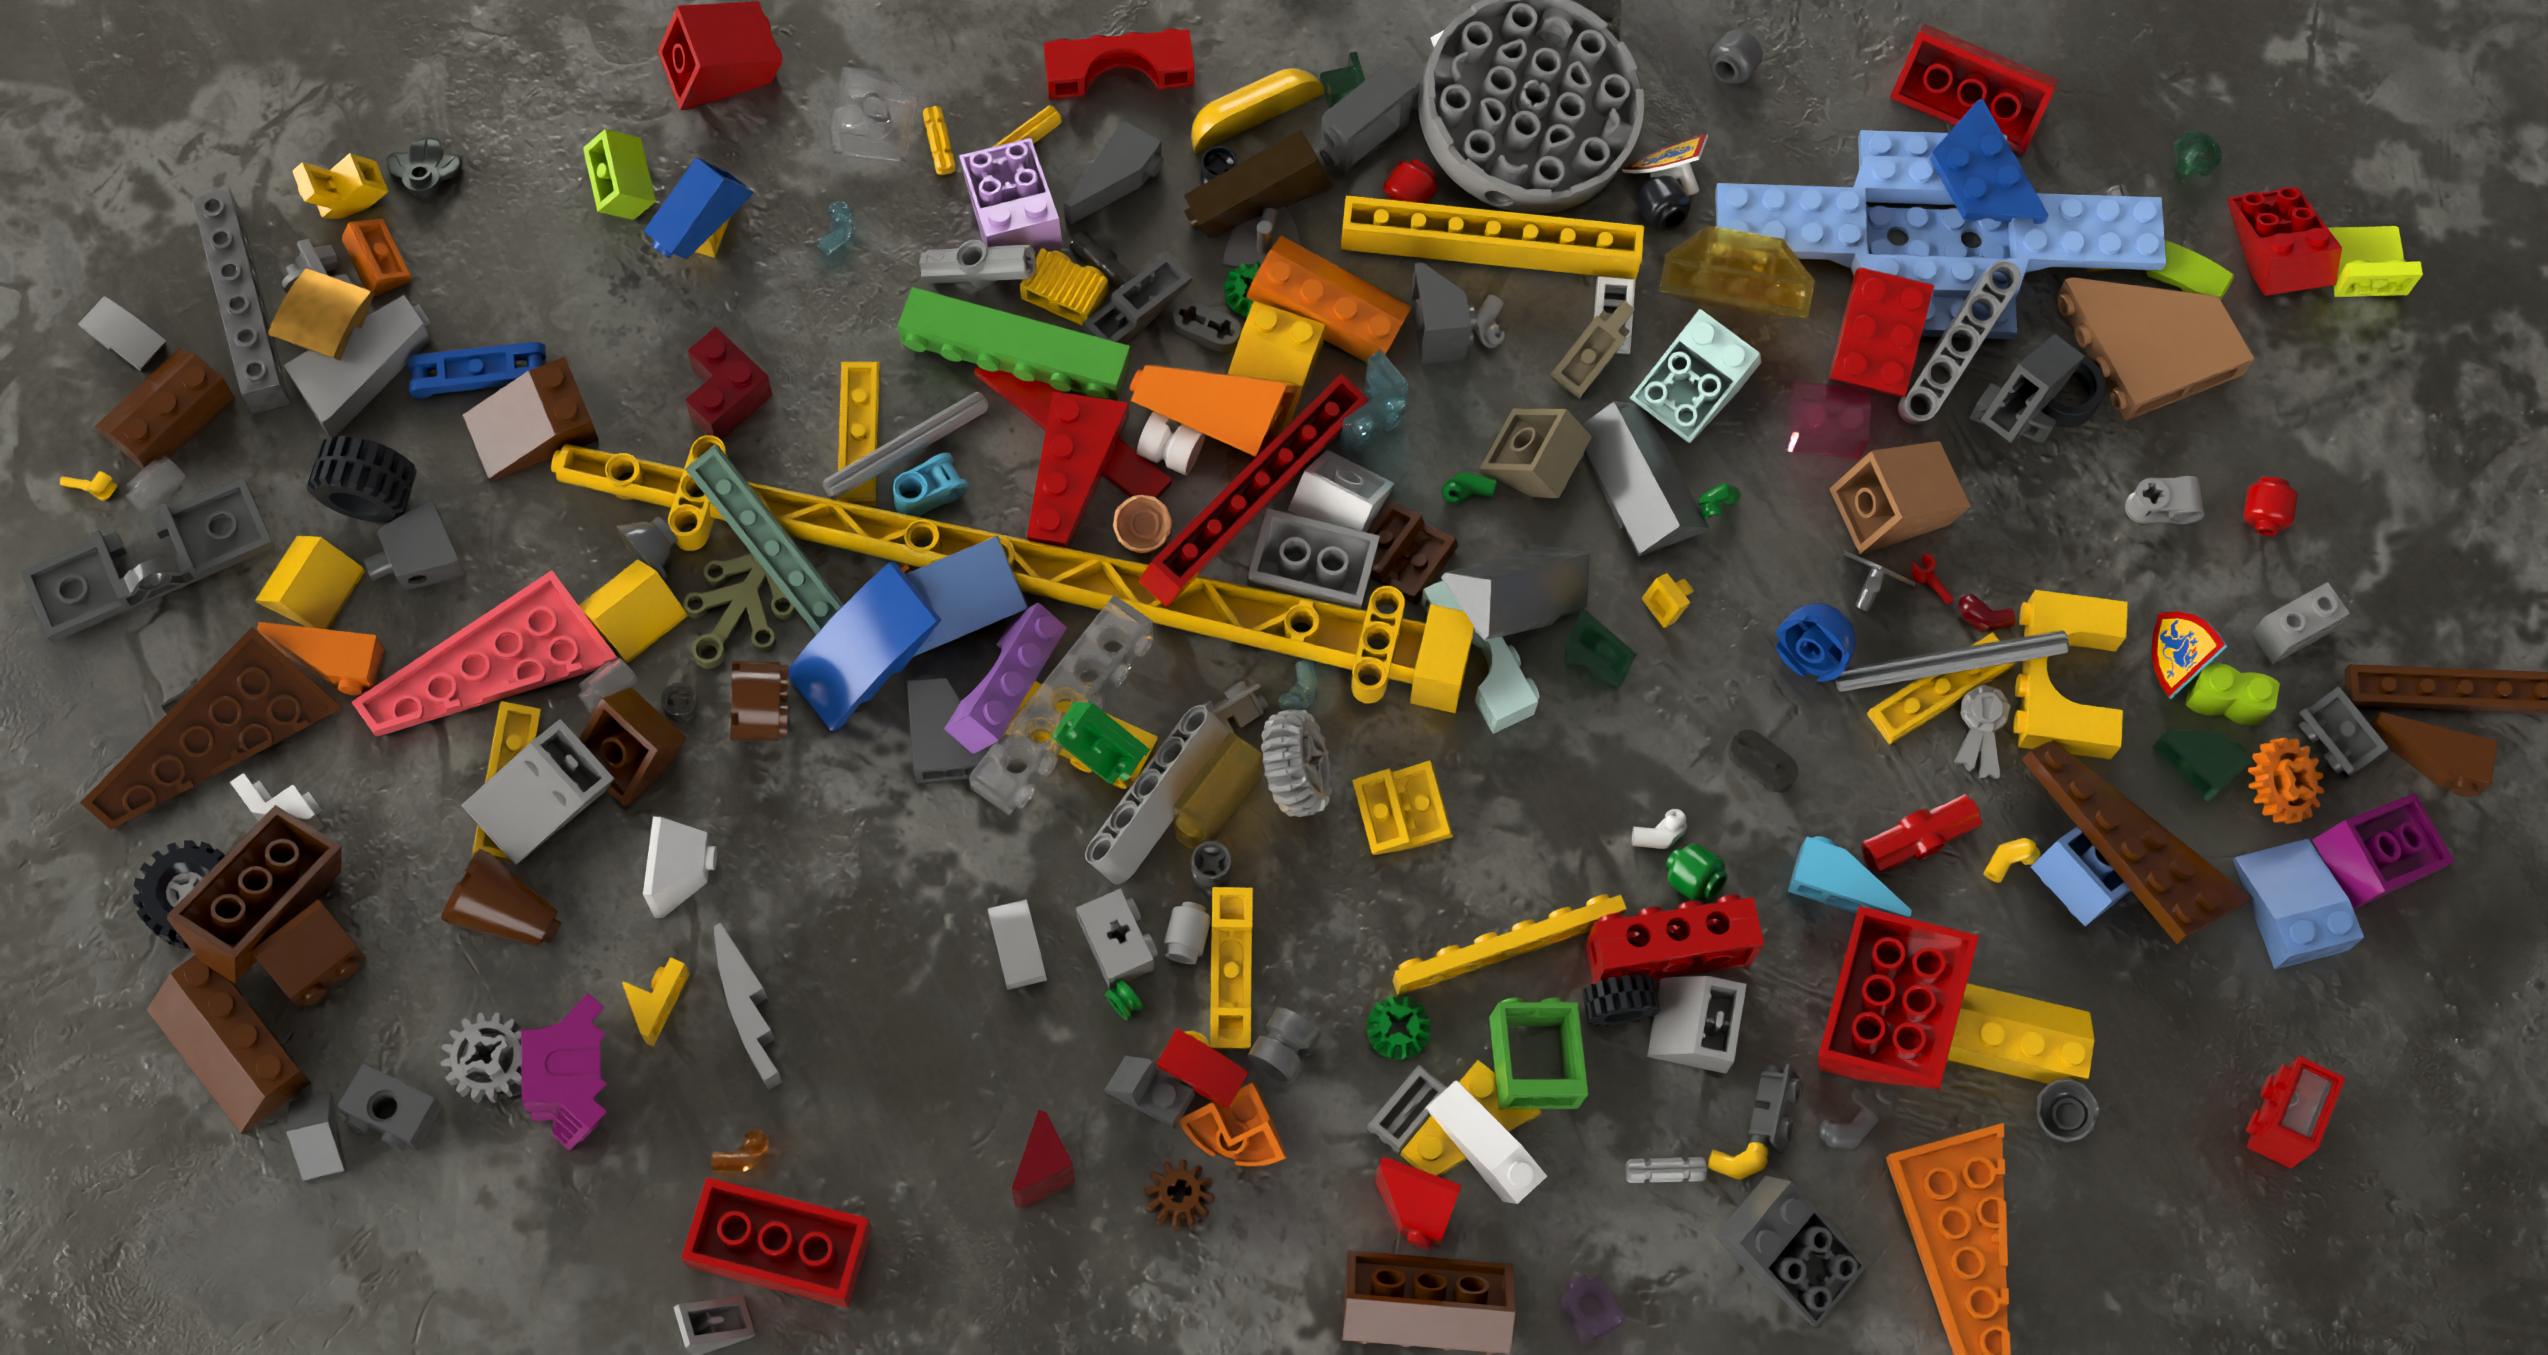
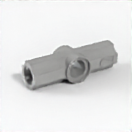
(977, 264)

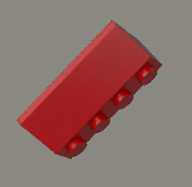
(1950, 75)

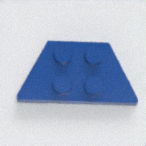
(1984, 171)

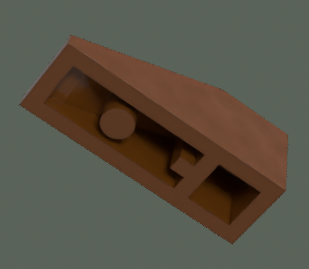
(2441, 754)

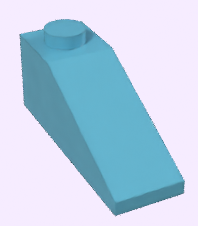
(1840, 880)

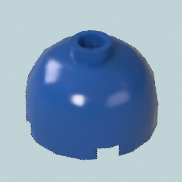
(1816, 641)

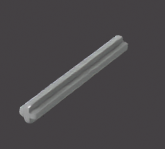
(905, 445)

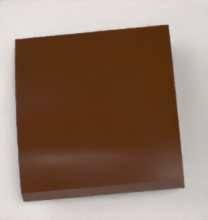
(1408, 551)

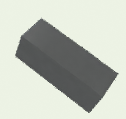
(1640, 479)
(1521, 589)

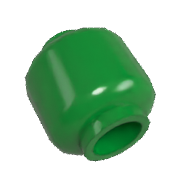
(1696, 872)

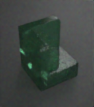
(1342, 81)

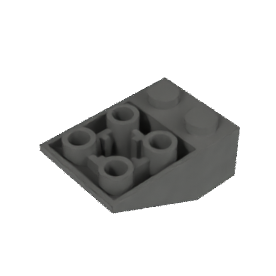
(1791, 1249)

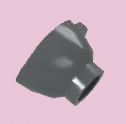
(649, 542)

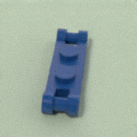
(472, 368)

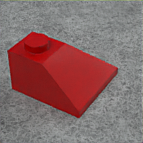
(1417, 1201)

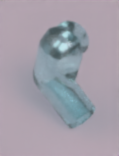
(840, 228)
(1305, 689)

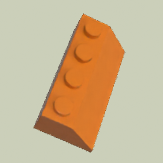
(1354, 311)

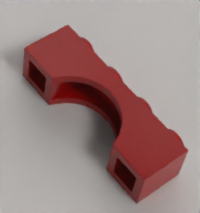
(1159, 55)

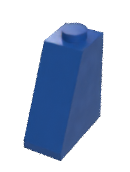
(696, 209)

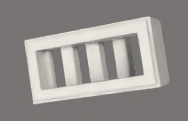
(1615, 286)

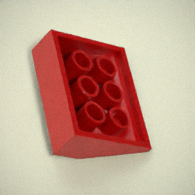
(1897, 1000)

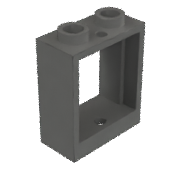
(1365, 119)

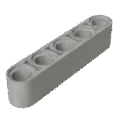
(1972, 330)
(1150, 801)

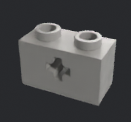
(1116, 960)

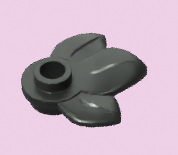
(423, 167)

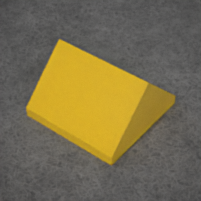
(311, 582)
(633, 610)

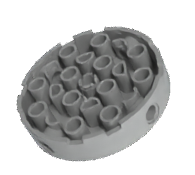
(1481, 111)

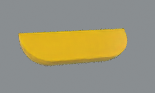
(1253, 106)

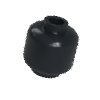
(1663, 203)

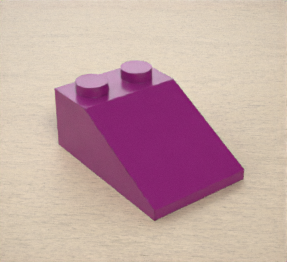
(2383, 850)

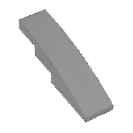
(742, 995)

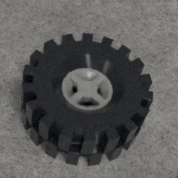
(169, 882)

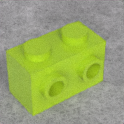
(619, 174)

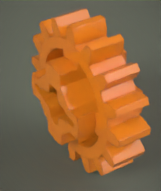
(2286, 780)

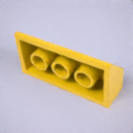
(2022, 1036)

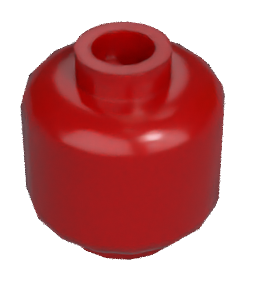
(1411, 182)
(2270, 505)

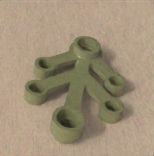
(741, 597)

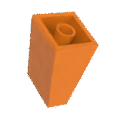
(1223, 406)

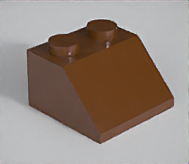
(631, 743)
(309, 955)

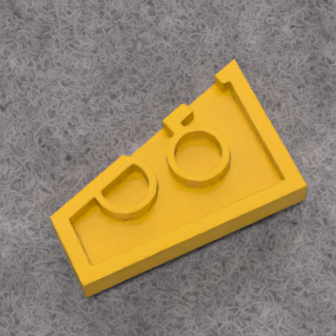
(1431, 1146)

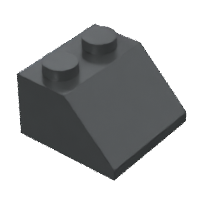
(1440, 317)

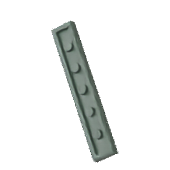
(765, 537)

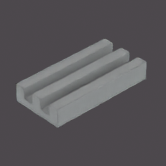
(1386, 1135)

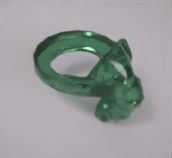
(2188, 157)

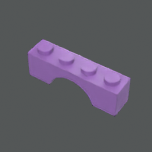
(992, 704)

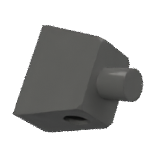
(416, 550)

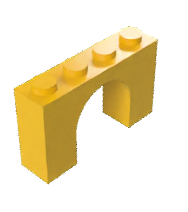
(2043, 710)

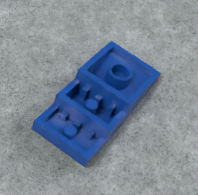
(863, 646)

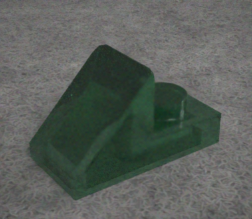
(1598, 649)

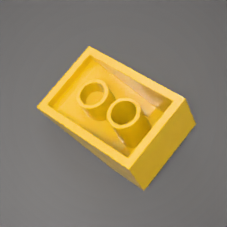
(1278, 348)

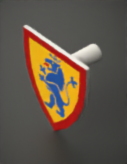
(1673, 162)

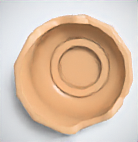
(1142, 523)

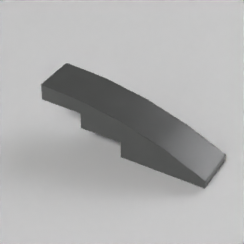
(1138, 301)

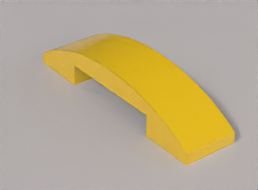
(1231, 968)

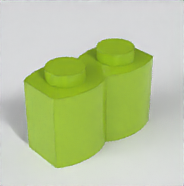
(2239, 697)

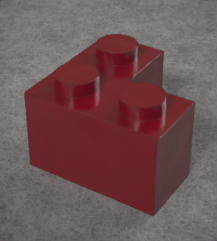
(731, 386)

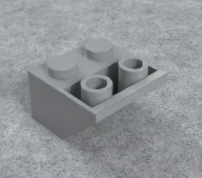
(1697, 1022)

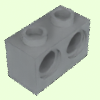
(2300, 623)

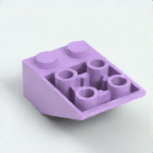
(1011, 197)

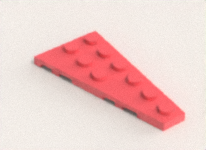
(510, 650)

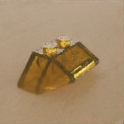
(1738, 274)

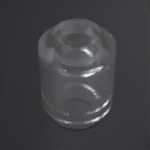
(155, 485)
(606, 681)

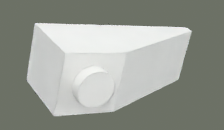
(1486, 1144)

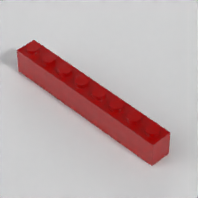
(1251, 491)

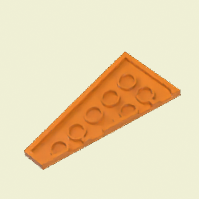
(1960, 1230)

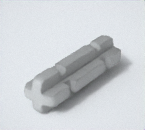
(1666, 1170)

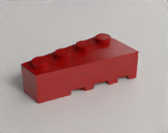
(1074, 454)

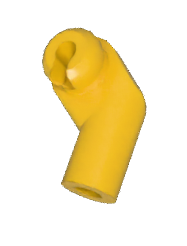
(2008, 853)

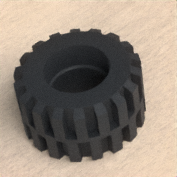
(361, 479)

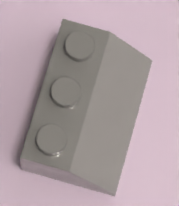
(1313, 559)

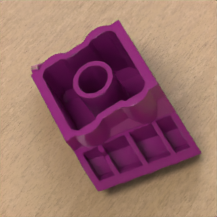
(565, 1073)

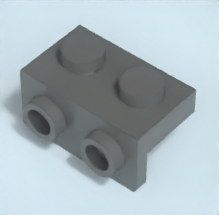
(2343, 731)

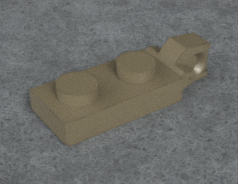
(1593, 350)

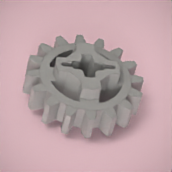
(473, 1065)

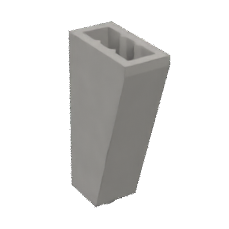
(371, 359)

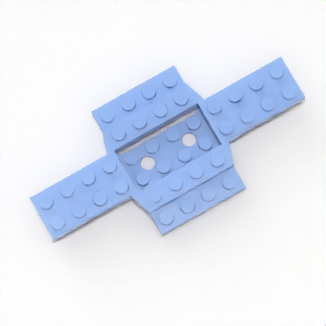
(1898, 169)

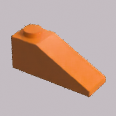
(338, 657)

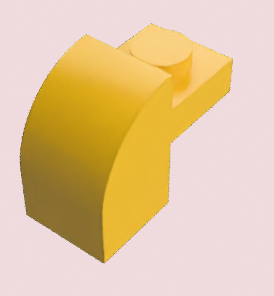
(344, 189)

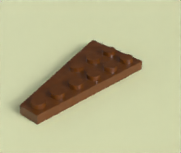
(229, 715)
(2157, 866)

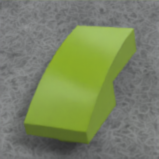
(2192, 272)

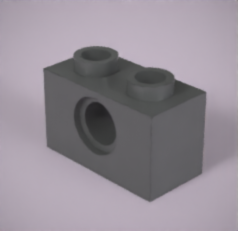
(373, 1090)

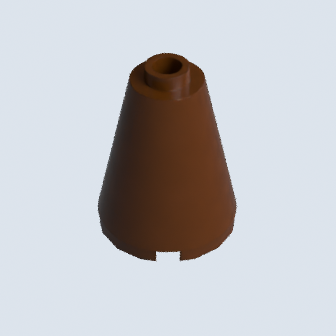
(500, 904)

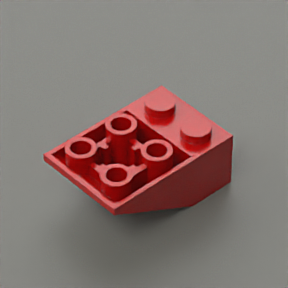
(2285, 241)

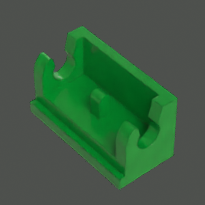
(1099, 742)

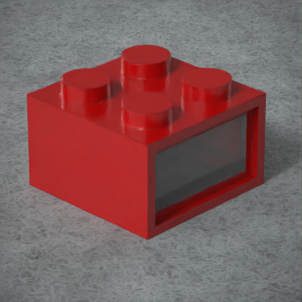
(2294, 1111)

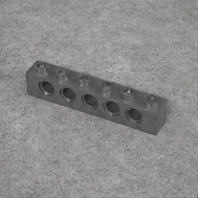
(240, 301)

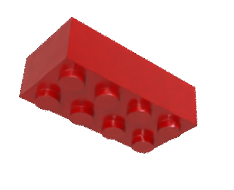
(777, 1242)

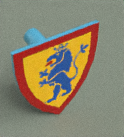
(2182, 649)

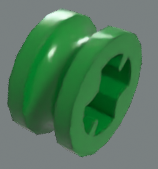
(1123, 1000)

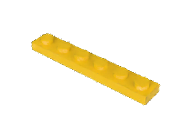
(1493, 949)

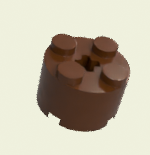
(756, 701)

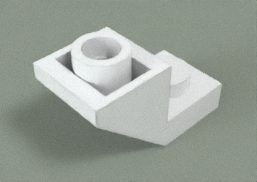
(290, 800)

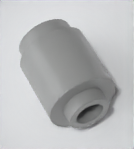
(1187, 933)

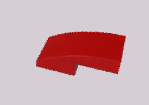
(1202, 1068)

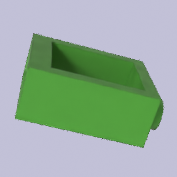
(1539, 1093)

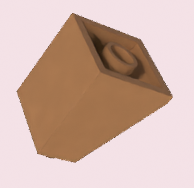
(1899, 495)

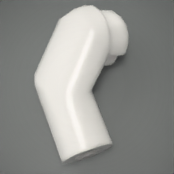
(1664, 834)

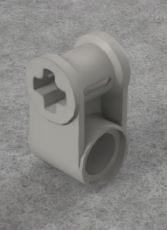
(2166, 501)

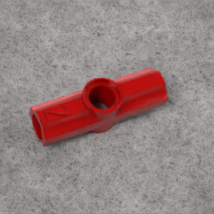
(1921, 834)

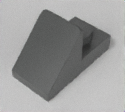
(1149, 1090)

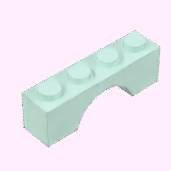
(1505, 693)

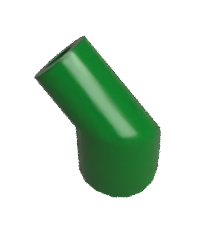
(1465, 485)
(1712, 498)

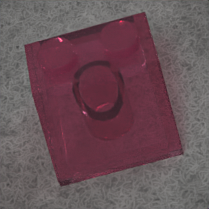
(1827, 420)

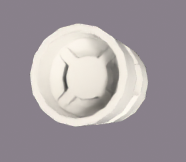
(1173, 443)

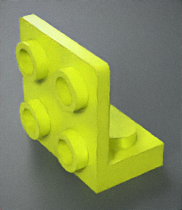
(2373, 263)

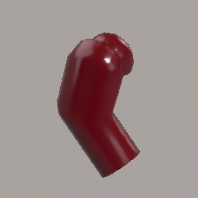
(1982, 617)

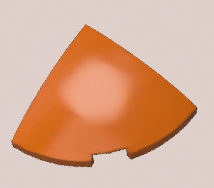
(1239, 1133)

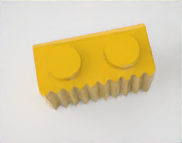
(1065, 287)

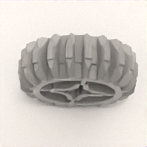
(1296, 763)

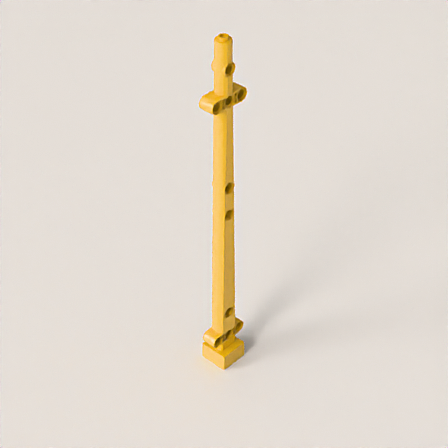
(1417, 653)

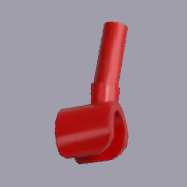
(1928, 576)

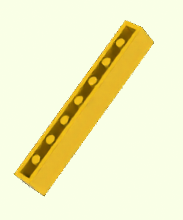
(1492, 237)

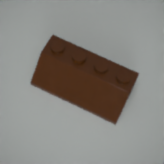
(255, 891)
(226, 1043)
(1428, 1302)

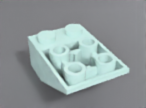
(1696, 376)

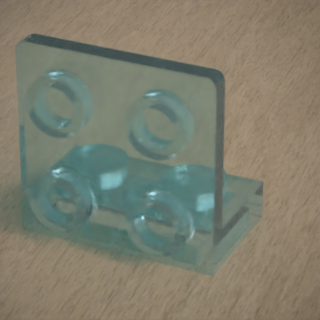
(1384, 409)

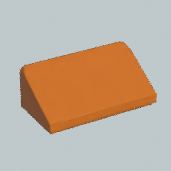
(375, 255)

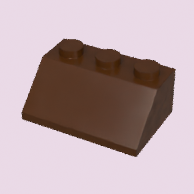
(166, 409)

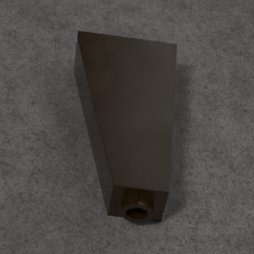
(1267, 180)

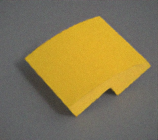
(1402, 808)

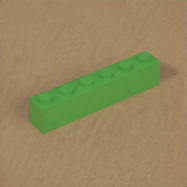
(1014, 345)

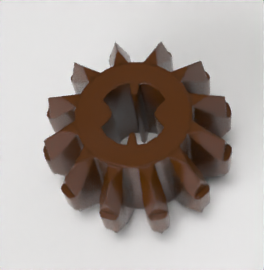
(1190, 1204)

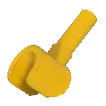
(99, 487)

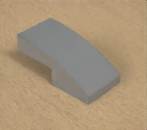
(122, 332)
(1017, 944)

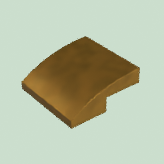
(321, 313)

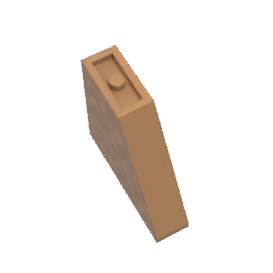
(2153, 341)

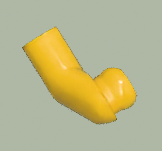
(1742, 1165)

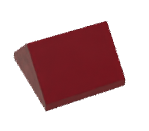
(1044, 1165)

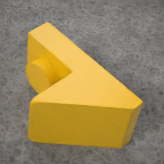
(654, 1008)

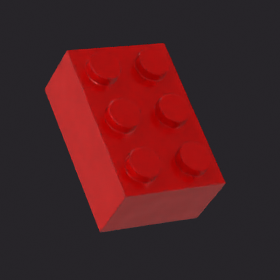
(1880, 332)

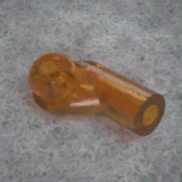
(745, 1157)

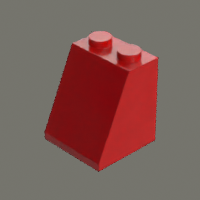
(718, 51)

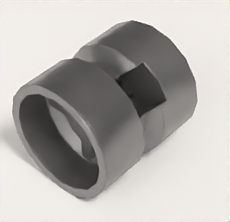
(1284, 1045)

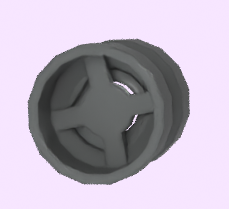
(1211, 857)

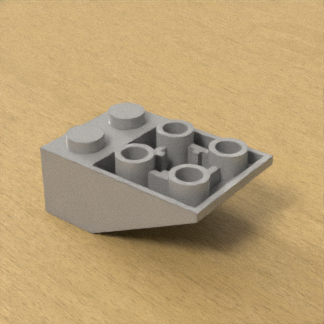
(538, 792)

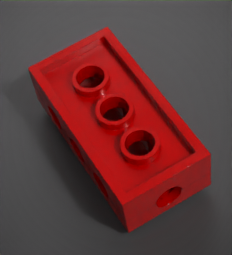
(1676, 941)

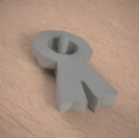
(1984, 712)

